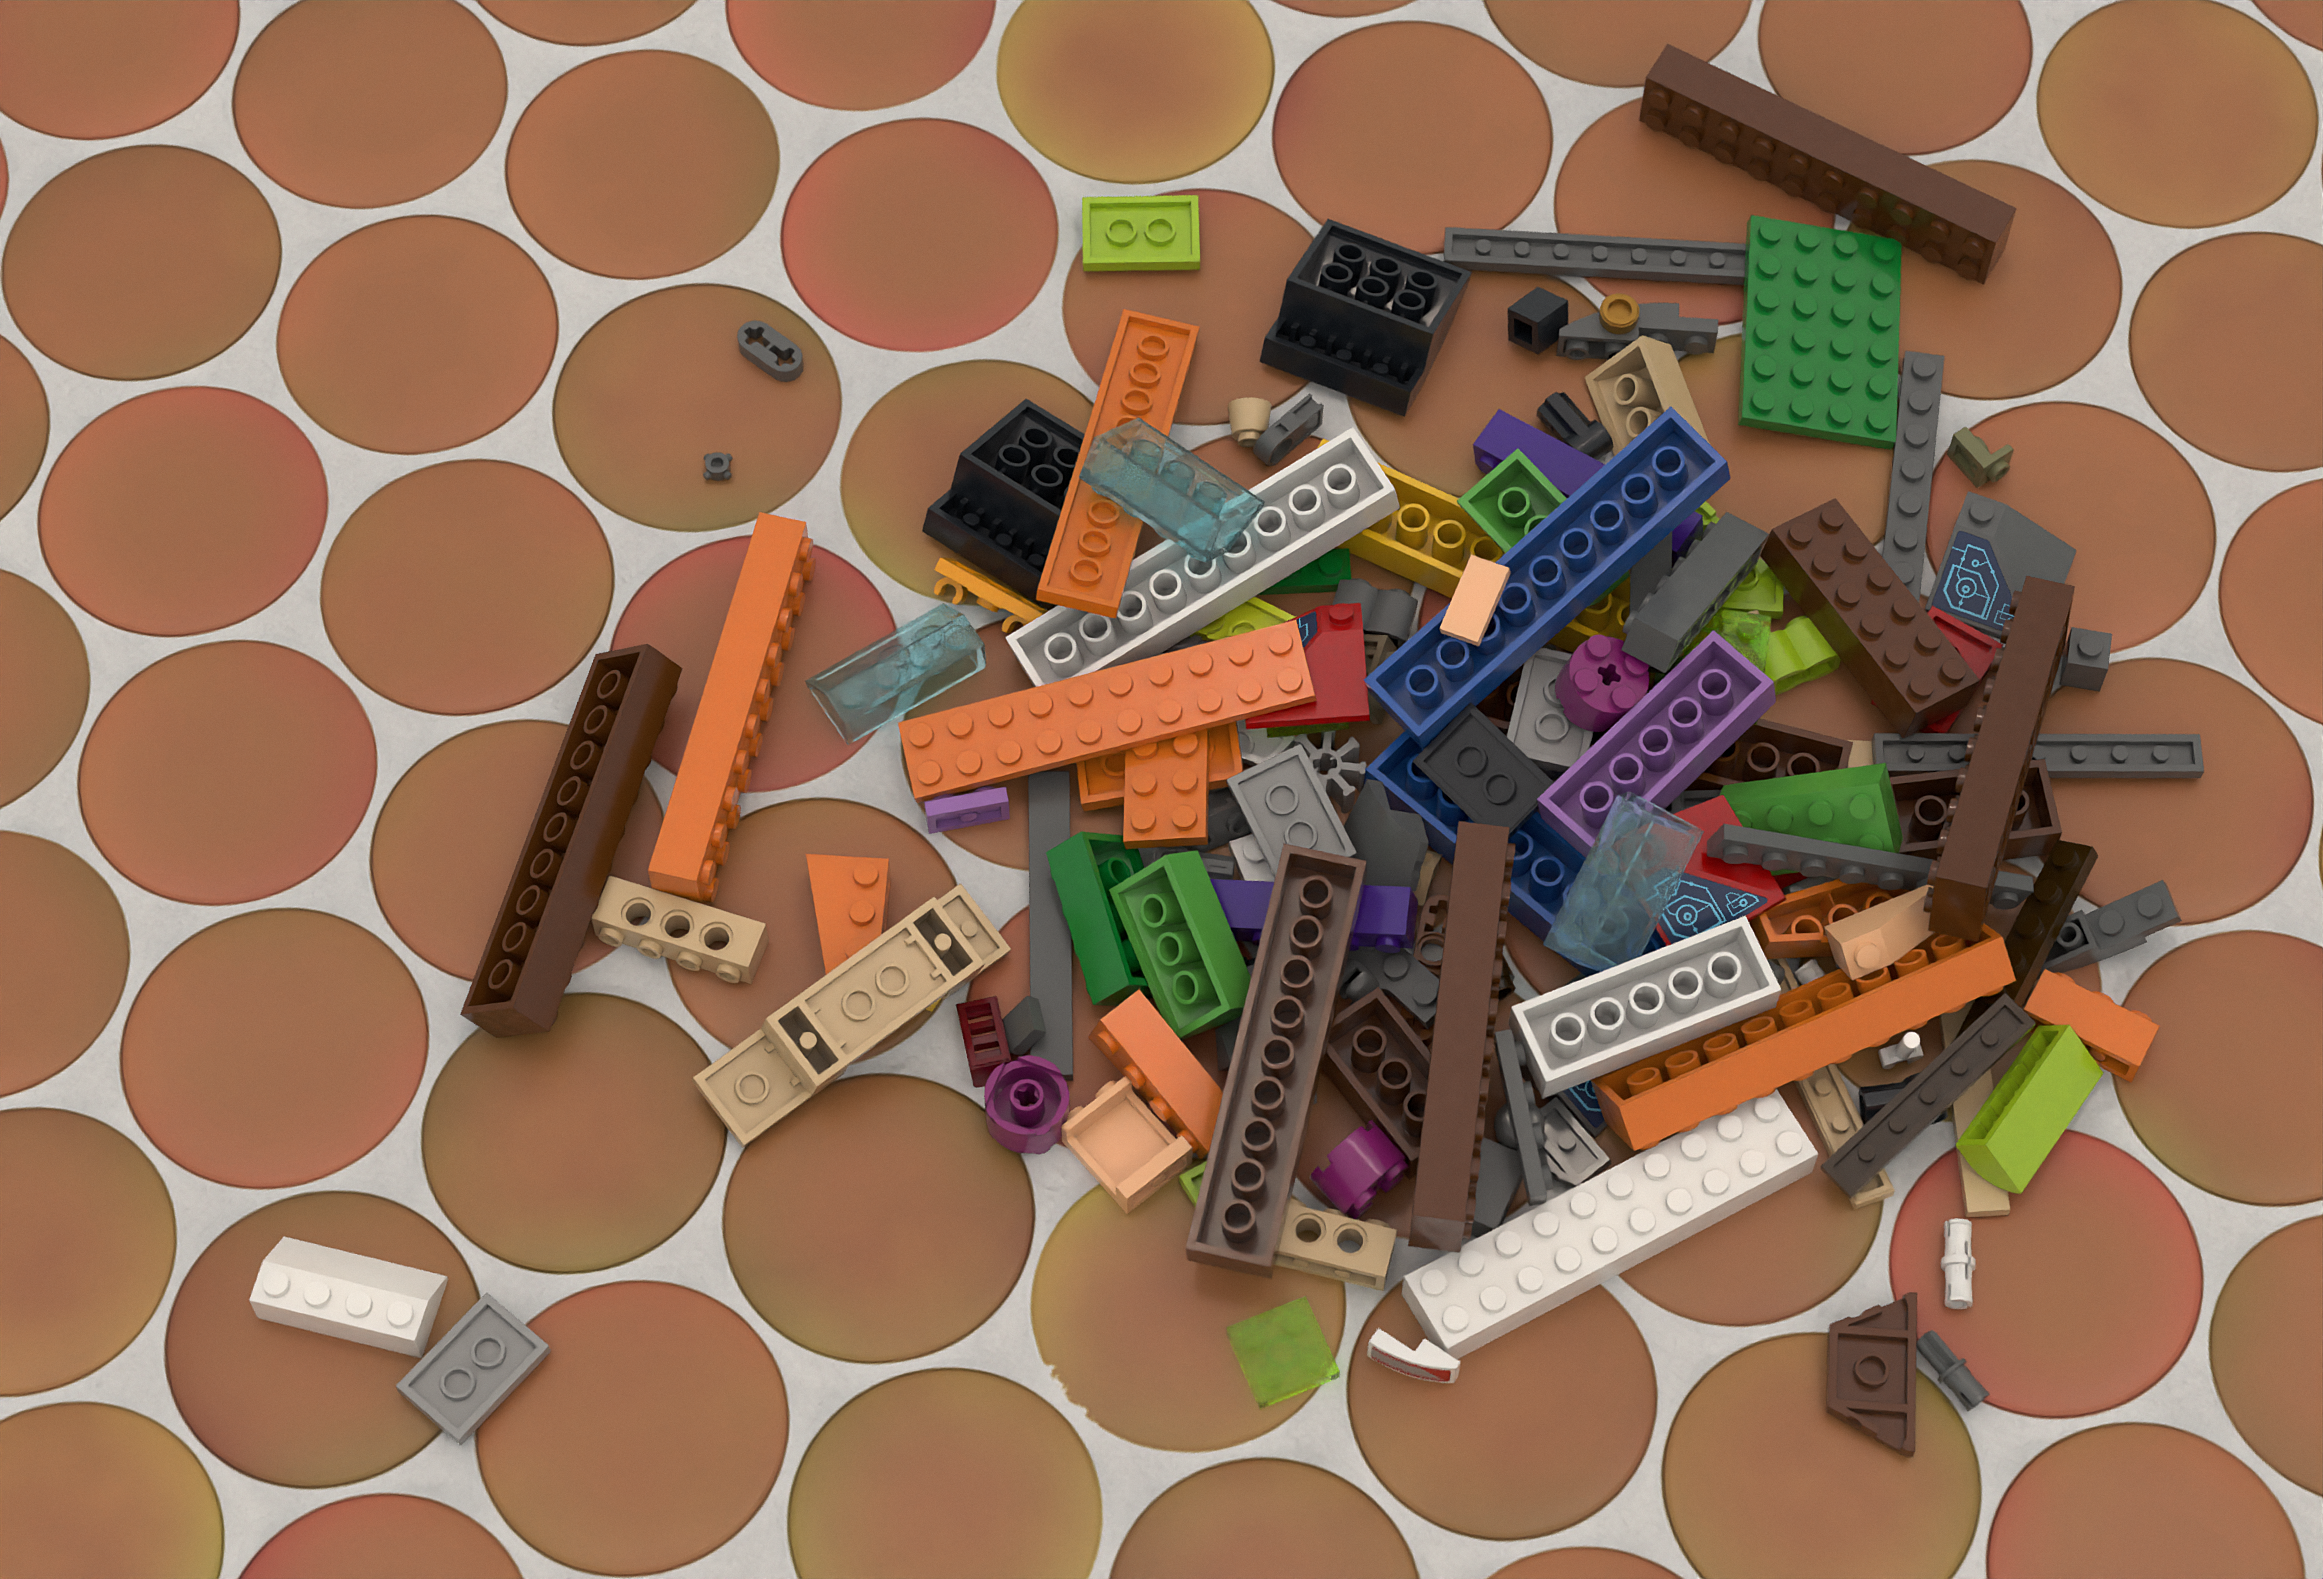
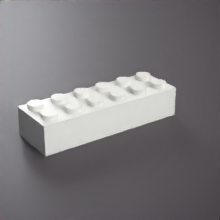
(1644, 1006)

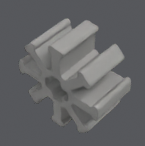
(1342, 767)

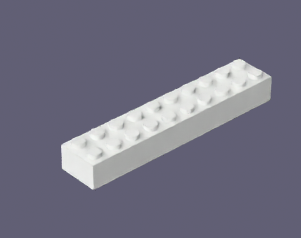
(1172, 595)
(1608, 1225)

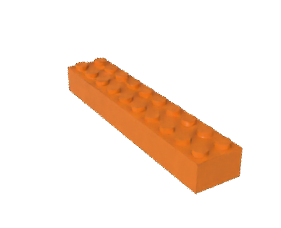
(733, 710)
(1803, 1033)

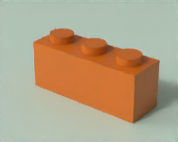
(2110, 1033)

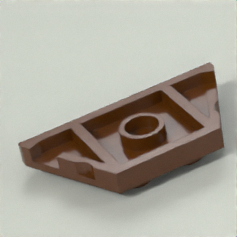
(1875, 1372)

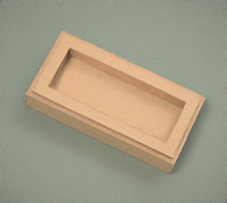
(1475, 600)

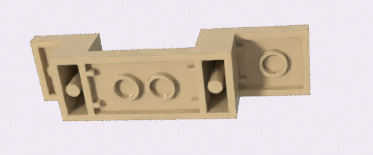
(850, 1012)

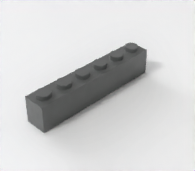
(1693, 591)

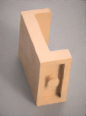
(1124, 1145)

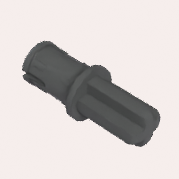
(1951, 1370)

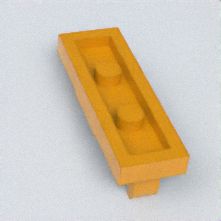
(990, 593)

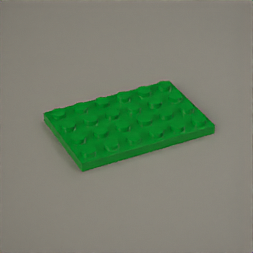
(1820, 332)

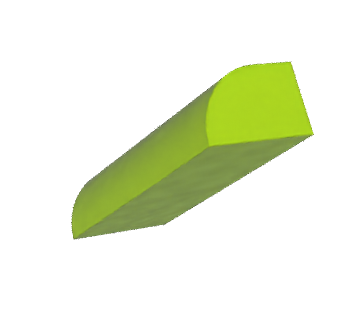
(2030, 1108)

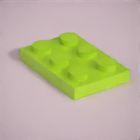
(1140, 233)

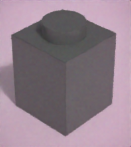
(2085, 659)

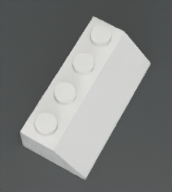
(348, 1296)

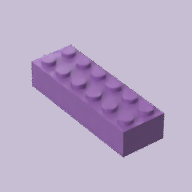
(1661, 740)

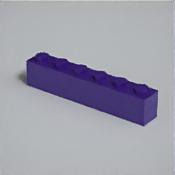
(1560, 464)
(1383, 920)

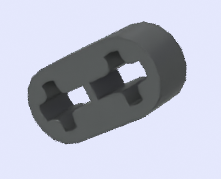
(766, 356)

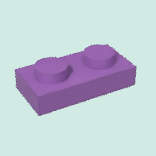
(966, 810)

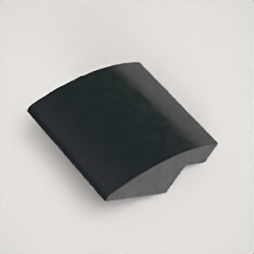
(1364, 317)
(1009, 496)

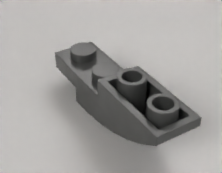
(1657, 321)
(2111, 929)

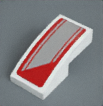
(1425, 1363)

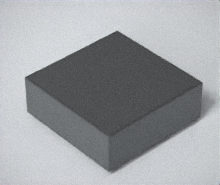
(1024, 1025)

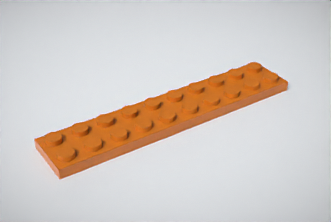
(1094, 534)
(1106, 711)

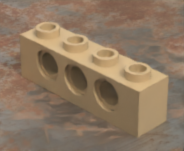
(626, 900)
(1325, 1258)

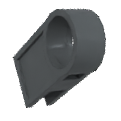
(1289, 431)

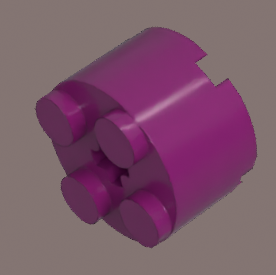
(1600, 683)
(1008, 1093)
(1359, 1169)

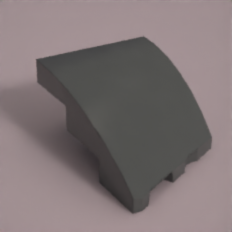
(1387, 839)

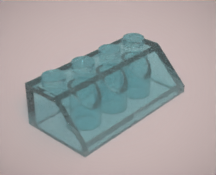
(1169, 489)
(898, 672)
(1623, 884)

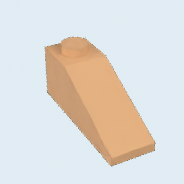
(1879, 933)

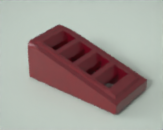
(983, 1063)

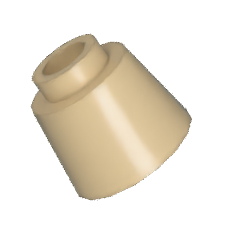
(1248, 419)

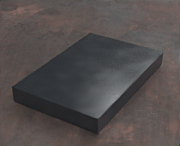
(1484, 771)

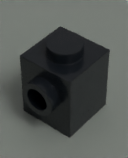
(1537, 320)

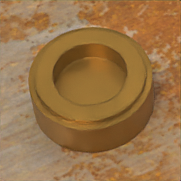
(1619, 313)

